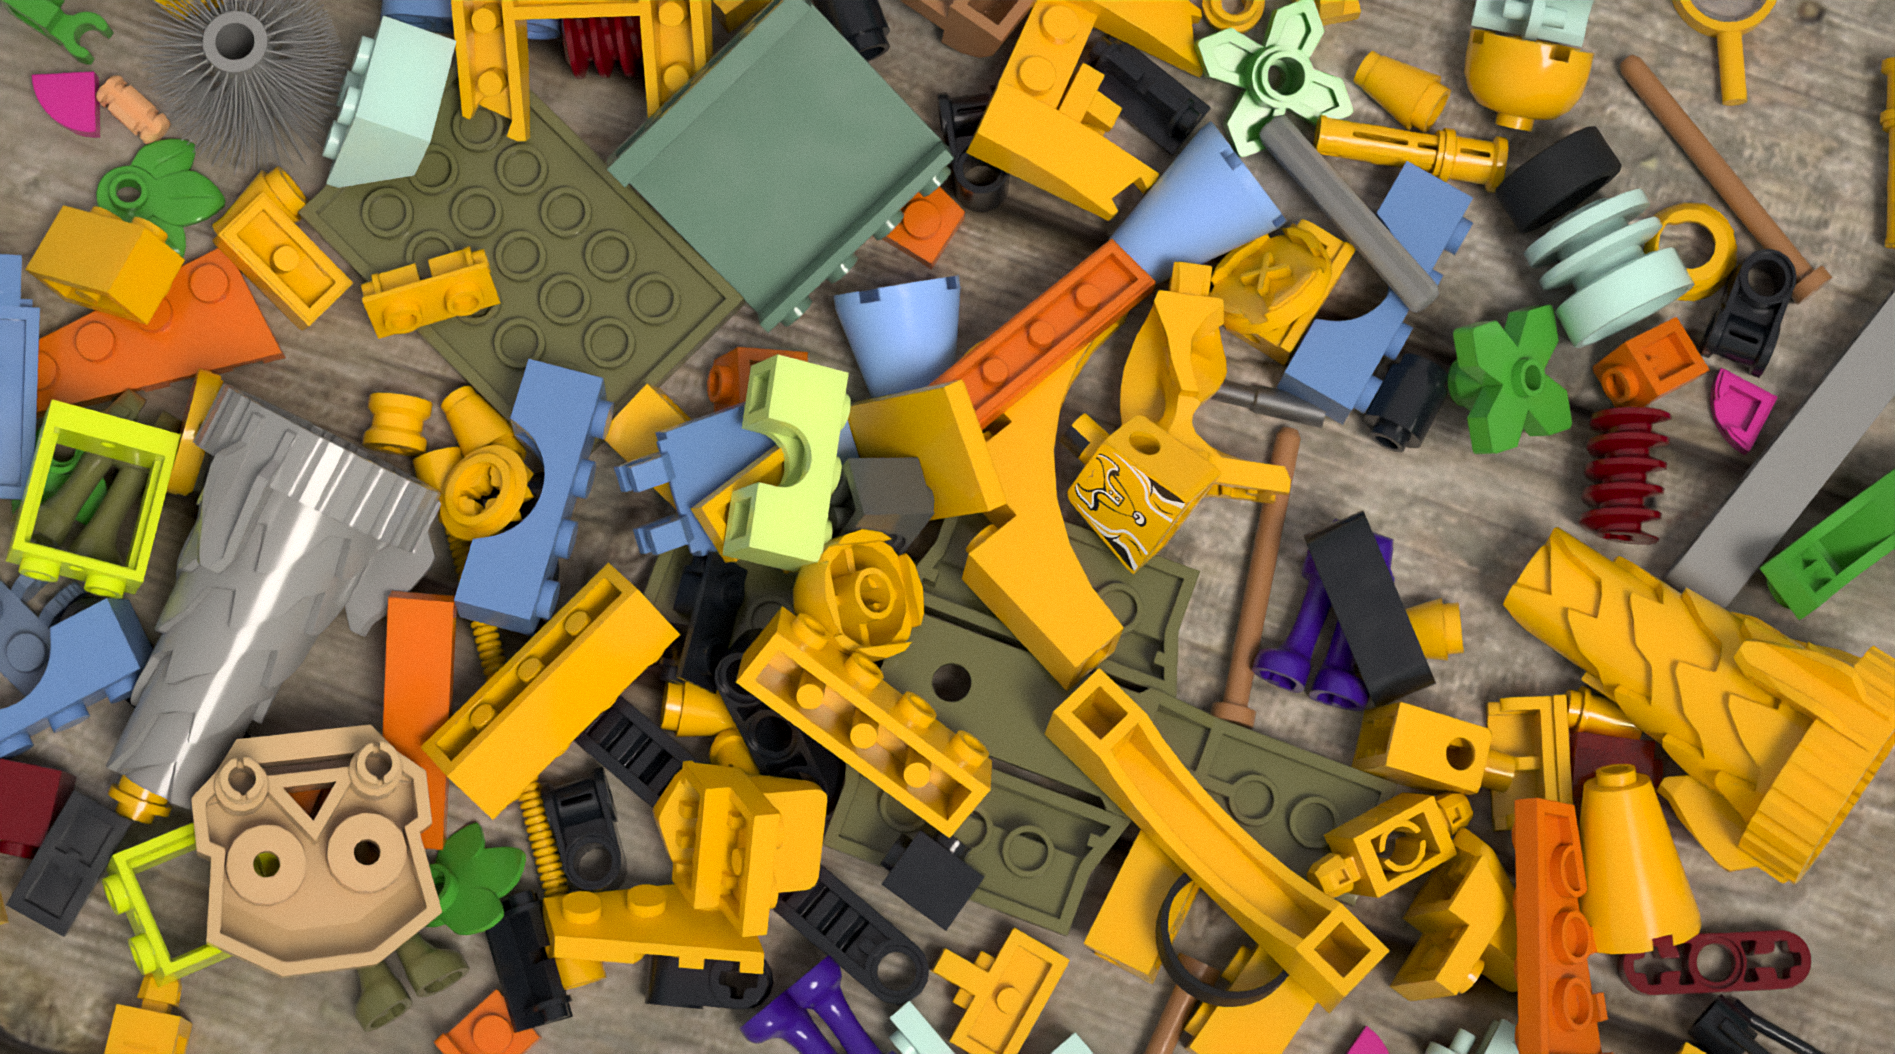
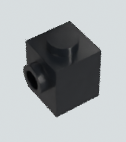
(932, 875)

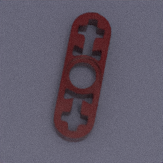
(1759, 944)

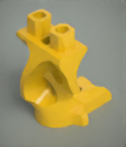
(1178, 368)

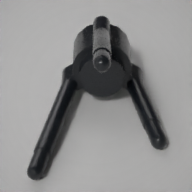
(1727, 1030)

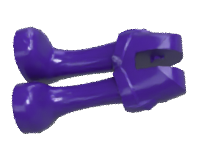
(1290, 662)
(789, 1020)

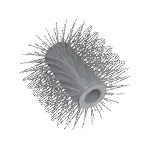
(248, 72)

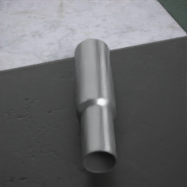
(1271, 403)

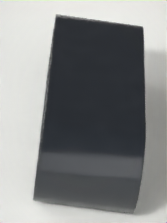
(1369, 609)
(773, 749)

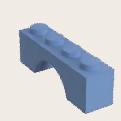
(1339, 357)
(512, 573)
(90, 659)

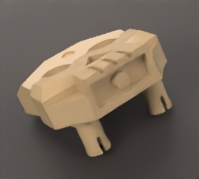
(322, 903)

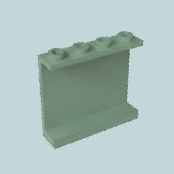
(783, 159)

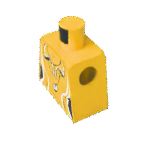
(1135, 485)

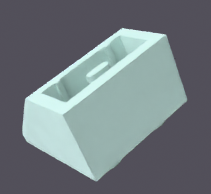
(388, 104)

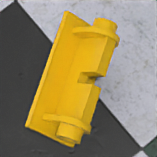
(403, 302)

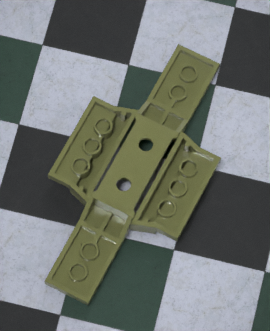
(1024, 836)

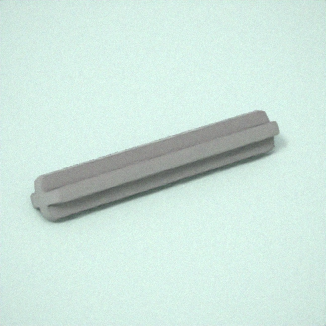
(1349, 214)

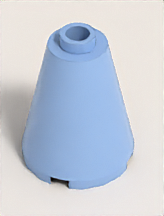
(1197, 209)
(902, 332)

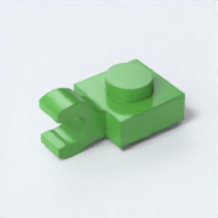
(54, 24)

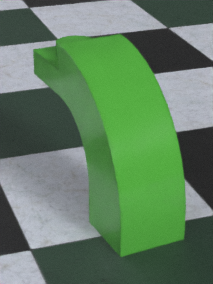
(1834, 550)

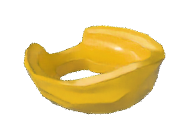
(1715, 272)

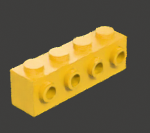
(550, 691)
(866, 720)

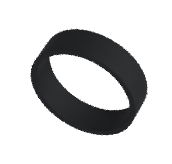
(1187, 981)

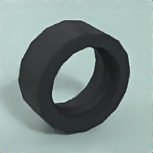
(1558, 179)

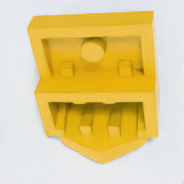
(740, 839)
(1464, 925)

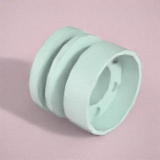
(1608, 267)

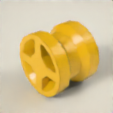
(397, 424)

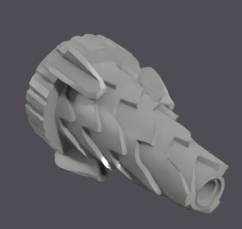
(278, 548)

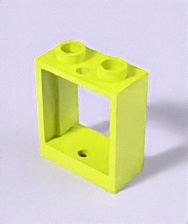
(110, 438)
(126, 896)

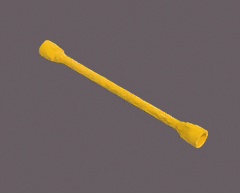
(434, 469)

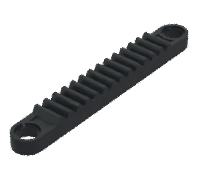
(825, 914)

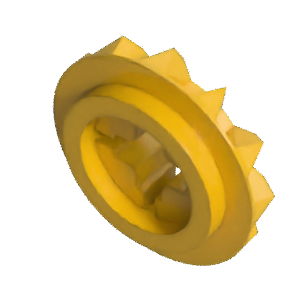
(476, 477)

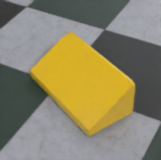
(282, 261)

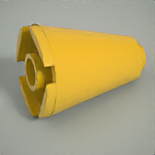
(1631, 866)

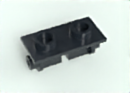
(1146, 93)
(712, 596)
(524, 972)

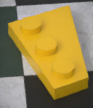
(644, 921)

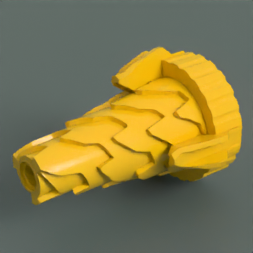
(1761, 722)

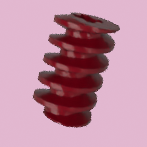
(603, 42)
(1623, 473)

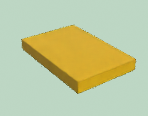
(945, 435)

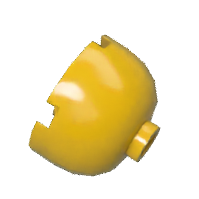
(1524, 77)
(862, 594)

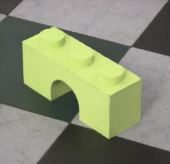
(803, 413)

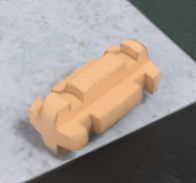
(133, 109)

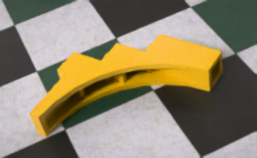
(1024, 558)

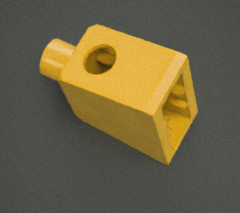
(1430, 751)

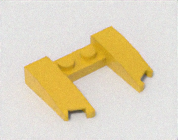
(495, 53)
(1048, 148)

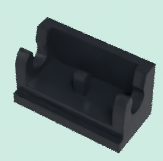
(69, 863)

